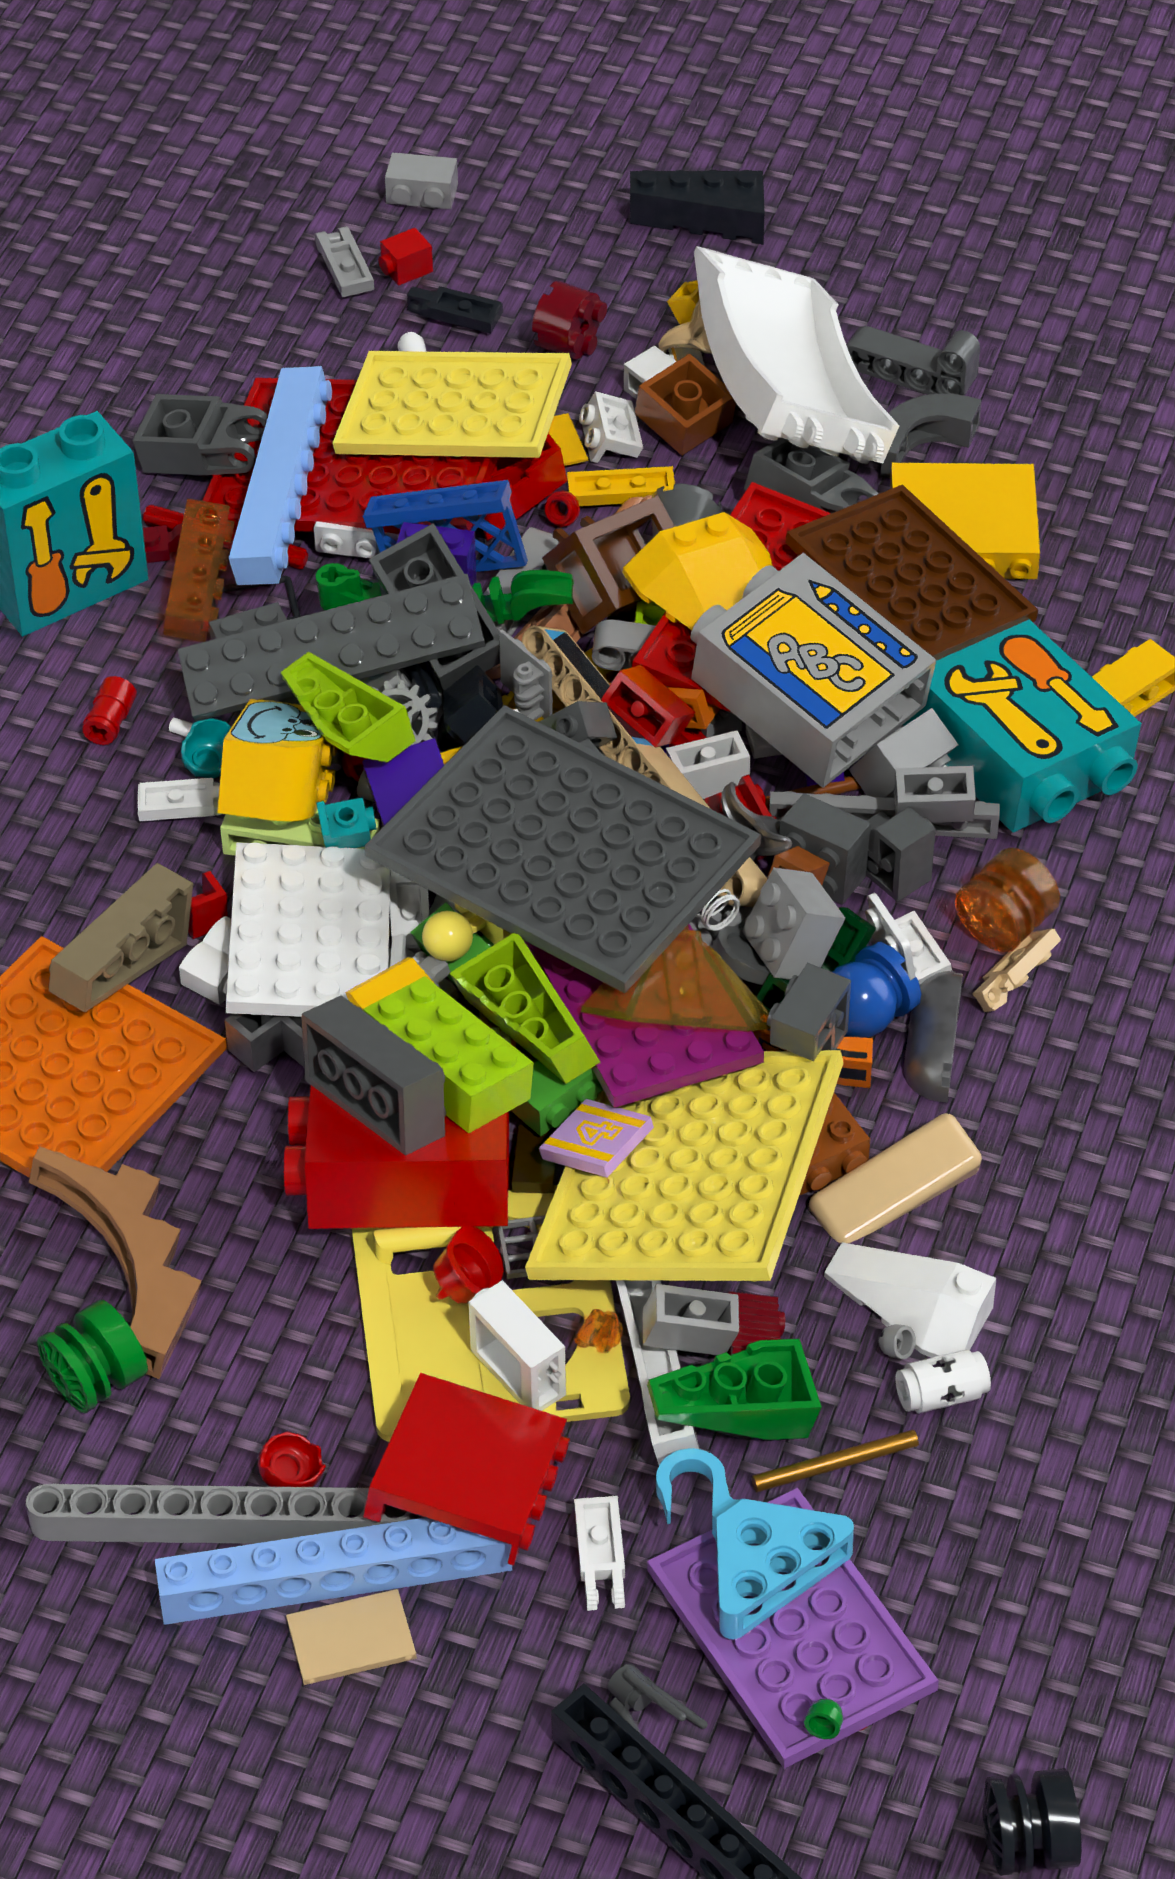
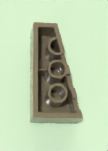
(125, 940)

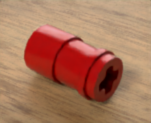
(109, 710)

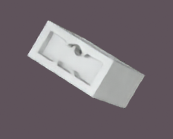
(517, 1347)

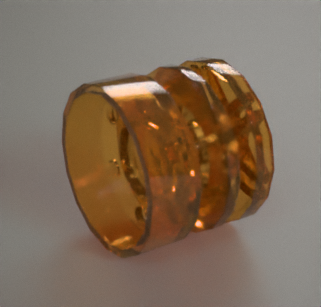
(1007, 899)

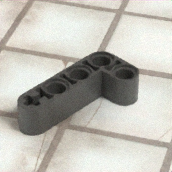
(917, 364)

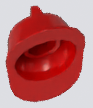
(467, 1265)

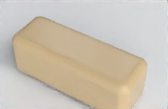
(897, 1180)

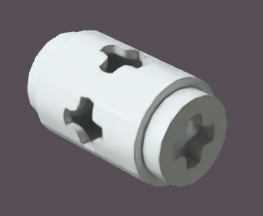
(923, 1385)

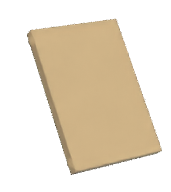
(351, 1636)

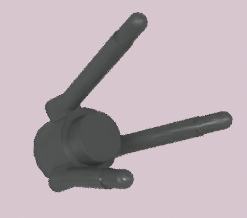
(637, 1691)

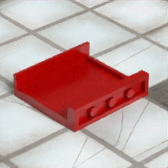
(470, 1462)

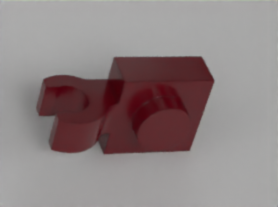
(160, 542)

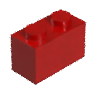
(648, 706)

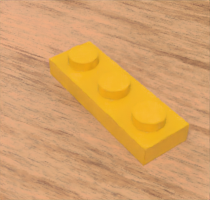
(618, 485)

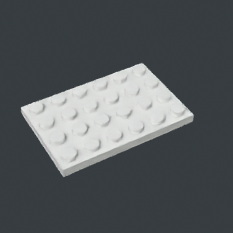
(304, 926)

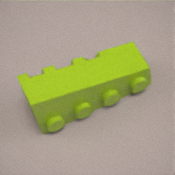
(522, 1002)

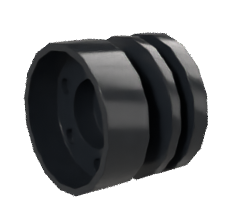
(1033, 1821)

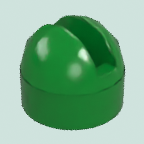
(824, 1719)

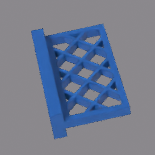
(451, 503)

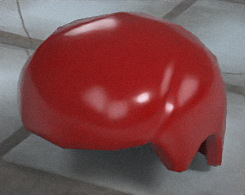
(290, 1461)

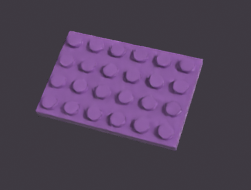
(821, 1645)

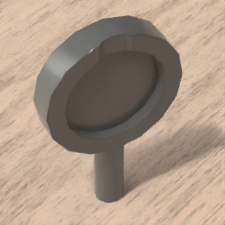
(740, 955)

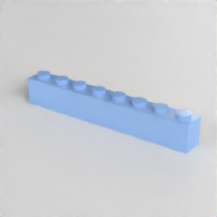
(280, 476)

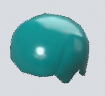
(204, 747)

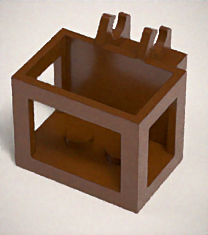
(597, 560)

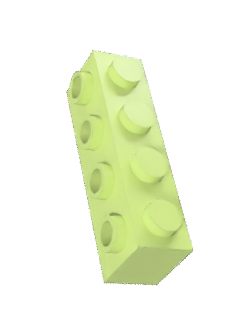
(263, 831)

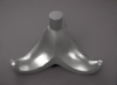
(767, 826)

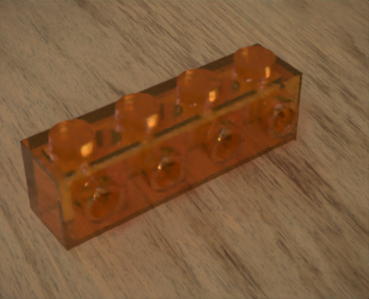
(197, 570)

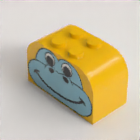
(275, 764)

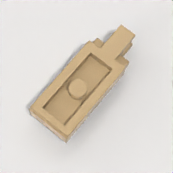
(1014, 967)

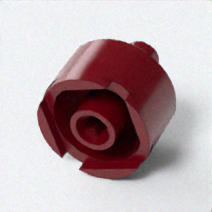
(568, 320)

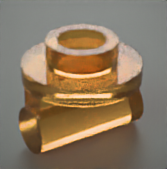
(600, 1331)

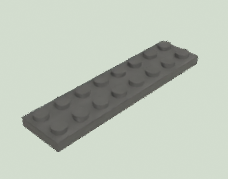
(355, 638)

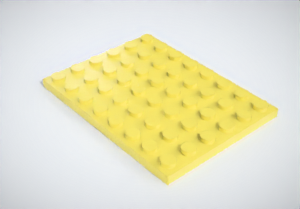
(703, 1187)

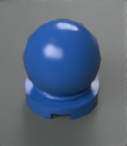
(878, 990)

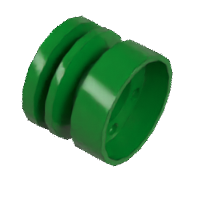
(92, 1356)

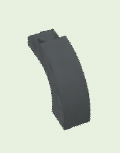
(932, 419)

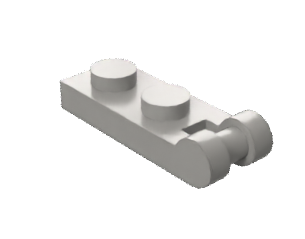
(344, 261)

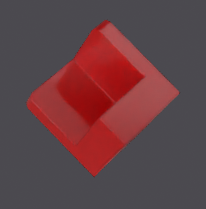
(207, 907)

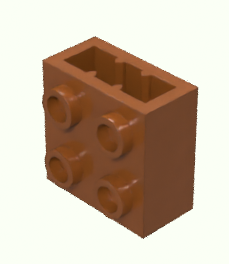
(839, 1148)

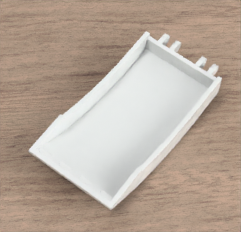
(787, 358)

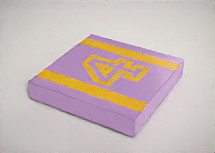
(596, 1138)

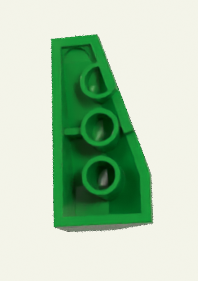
(749, 1393)

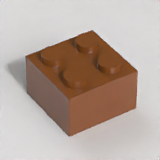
(685, 404)

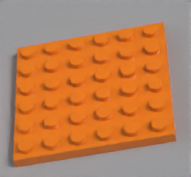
(92, 1076)

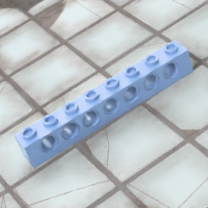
(322, 1567)

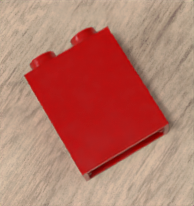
(367, 1183)

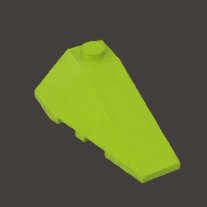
(348, 710)

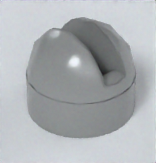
(898, 1334)

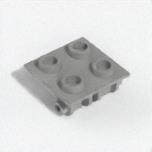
(526, 677)

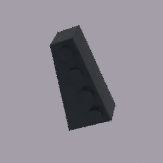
(700, 201)

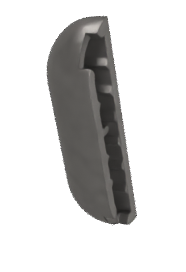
(933, 1036)

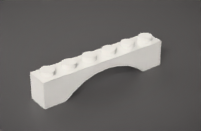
(651, 1363)

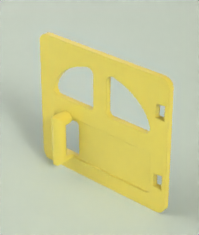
(417, 1333)

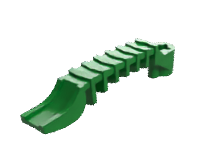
(529, 590)

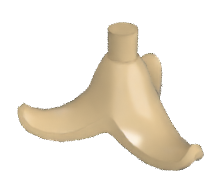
(688, 334)

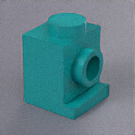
(346, 823)

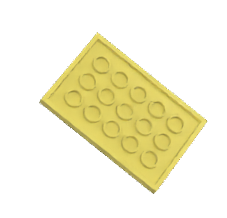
(453, 404)

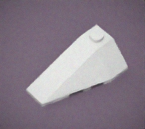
(932, 1296)

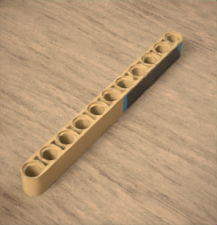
(579, 680)

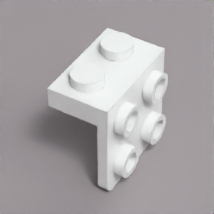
(908, 938)

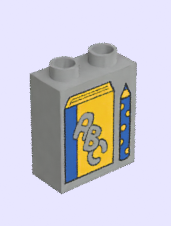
(810, 667)

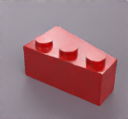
(529, 480)

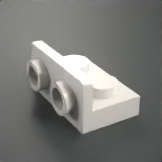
(611, 426)

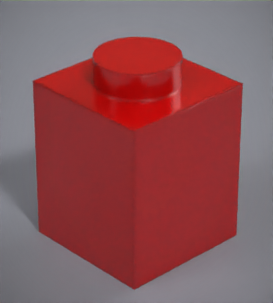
(406, 256)

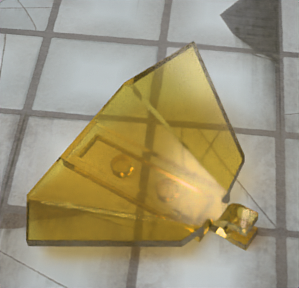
(684, 988)

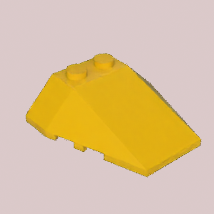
(697, 566)

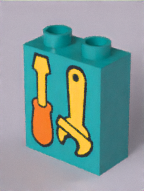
(68, 522)
(1032, 726)

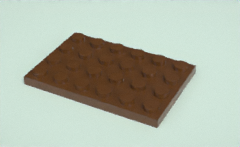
(913, 571)

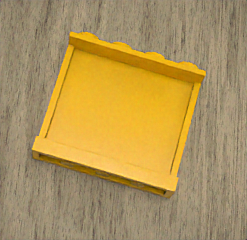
(985, 506)

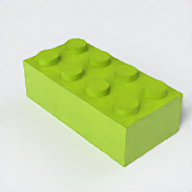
(480, 1067)

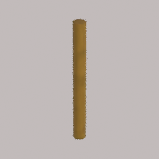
(835, 1460)

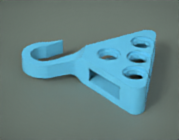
(783, 1537)

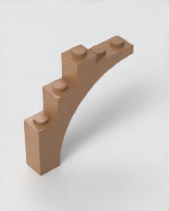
(145, 1246)

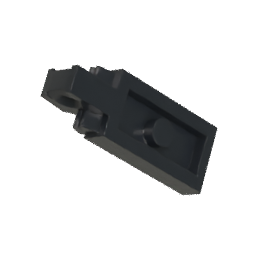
(455, 307)

